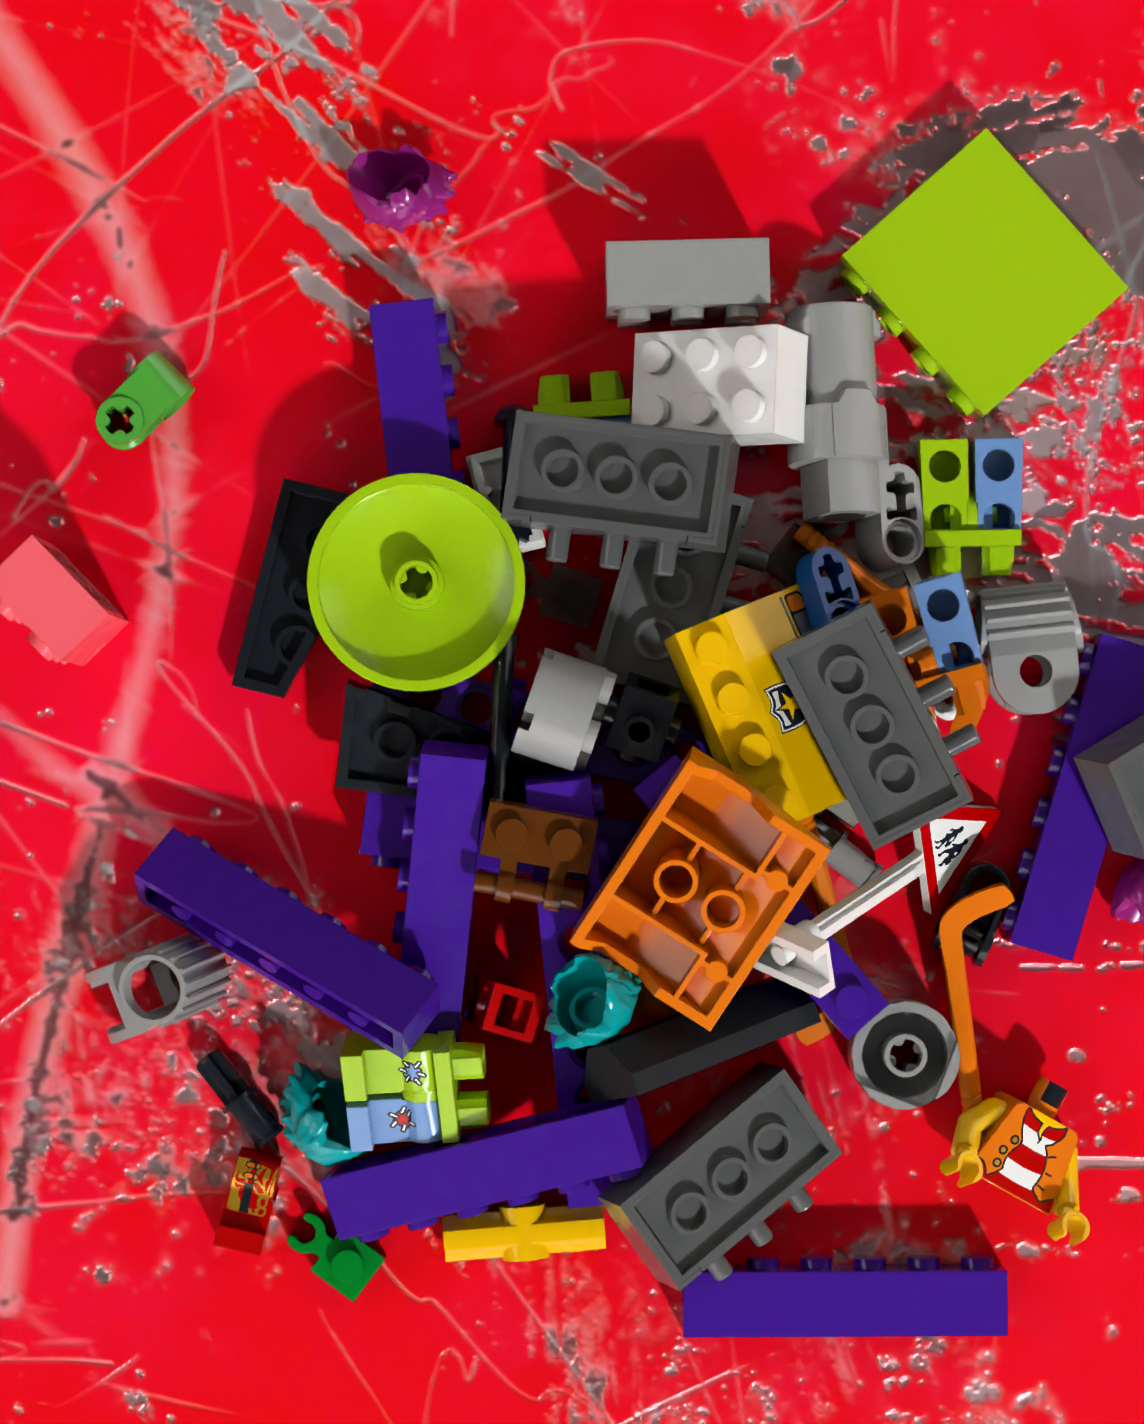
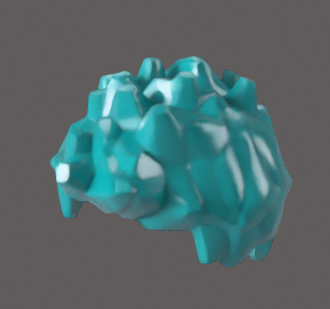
(591, 1001)
(317, 1117)

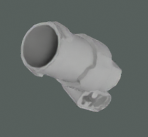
(846, 438)

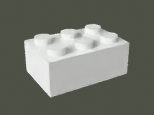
(723, 382)

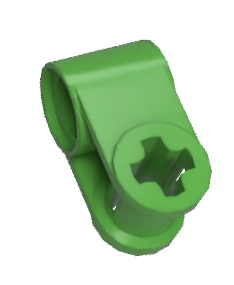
(151, 394)

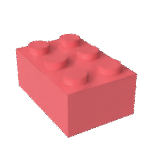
(57, 603)

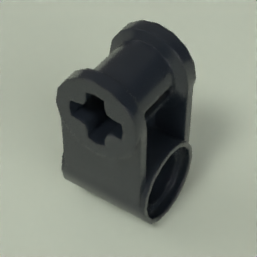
(984, 927)

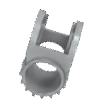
(1036, 624)
(187, 974)

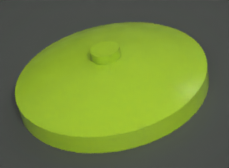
(416, 582)

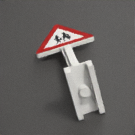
(940, 856)

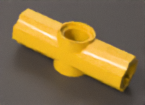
(523, 1232)

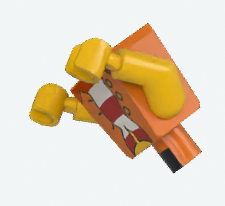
(1023, 1154)

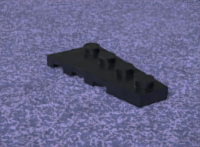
(280, 618)
(386, 730)

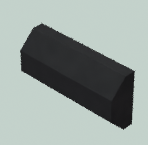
(682, 1047)

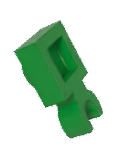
(342, 1263)

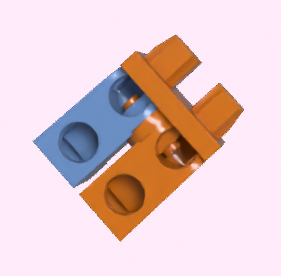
(950, 629)

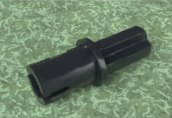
(239, 1097)

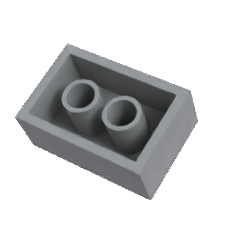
(687, 281)

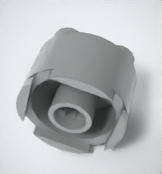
(564, 711)
(913, 1081)

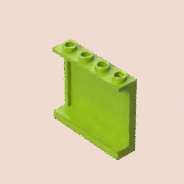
(980, 276)

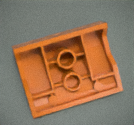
(701, 888)

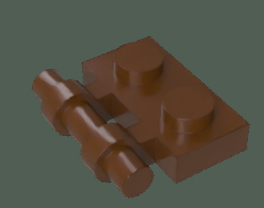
(539, 838)

